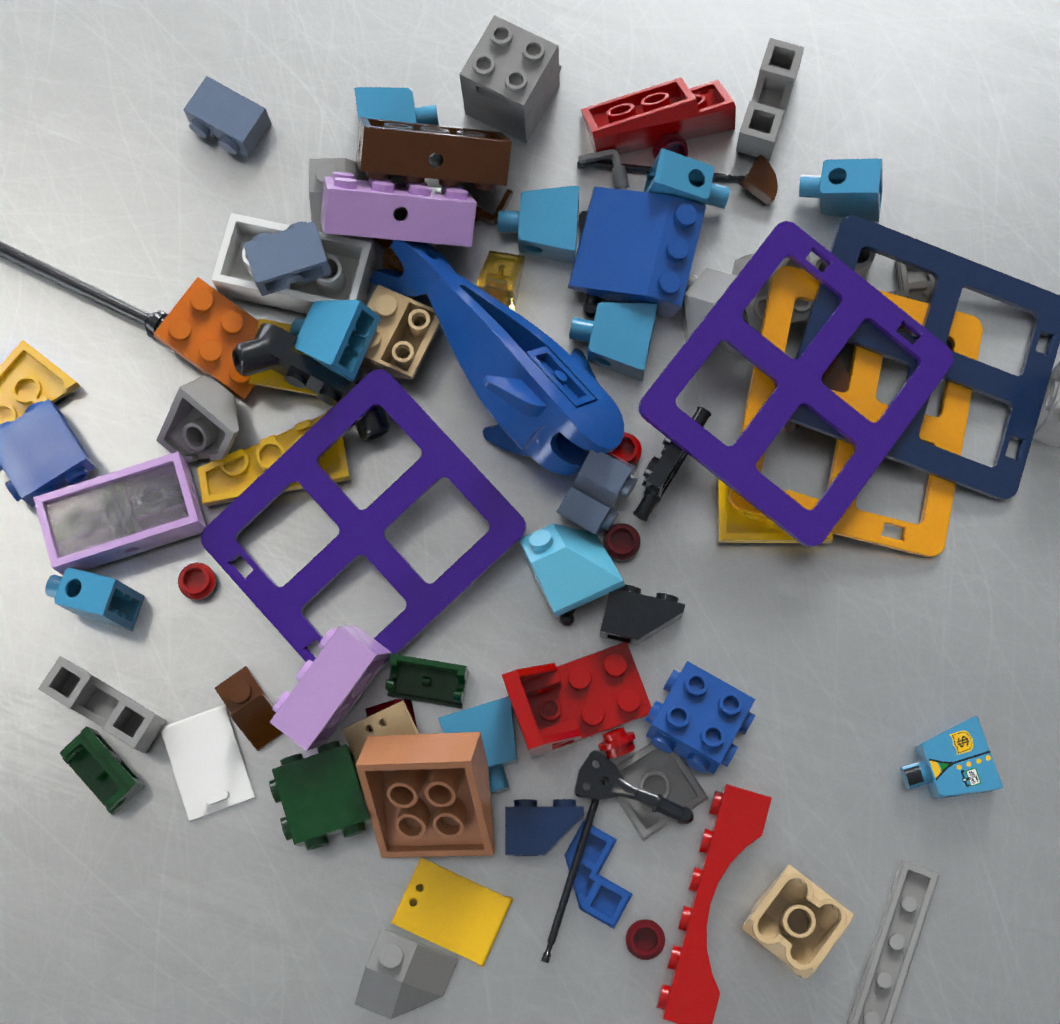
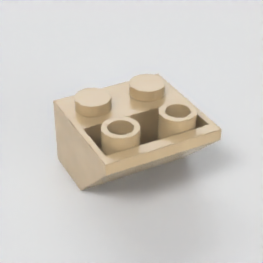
(401, 334)

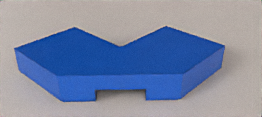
(593, 892)

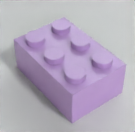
(329, 686)

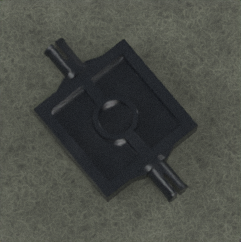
(663, 470)

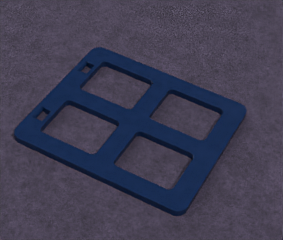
(951, 273)

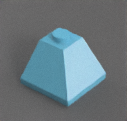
(569, 566)

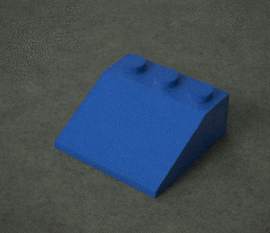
(637, 248)

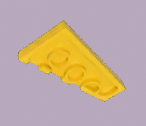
(227, 478)

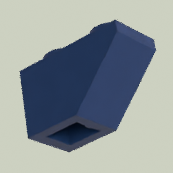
(538, 829)

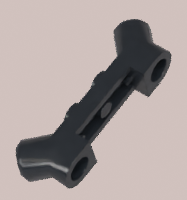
(273, 351)

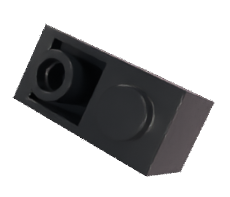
(637, 616)

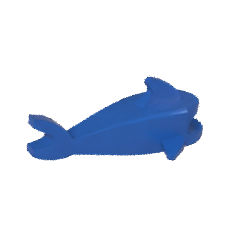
(527, 382)

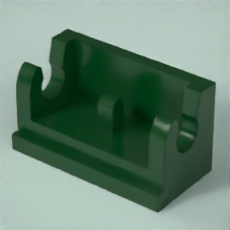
(427, 681)
(101, 769)

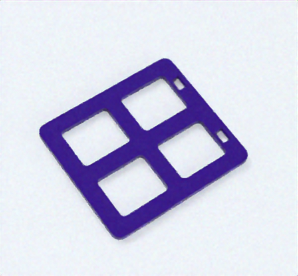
(796, 384)
(364, 530)

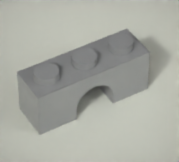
(769, 99)
(102, 704)

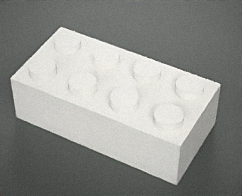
(349, 259)

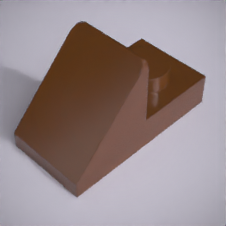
(249, 707)

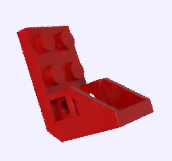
(576, 698)

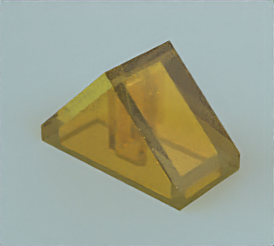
(502, 277)

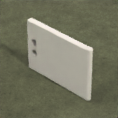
(207, 762)

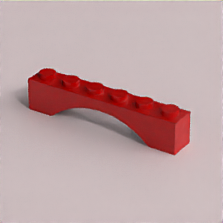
(692, 989)

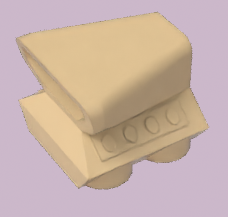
(797, 921)

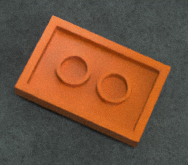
(205, 331)

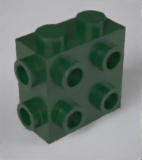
(320, 796)

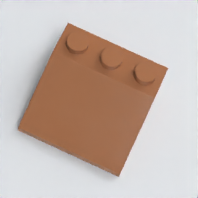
(428, 794)

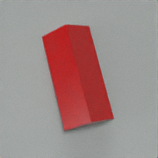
(644, 116)

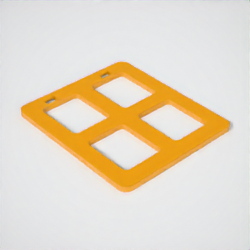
(944, 431)

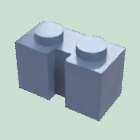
(227, 115)
(287, 257)
(597, 491)

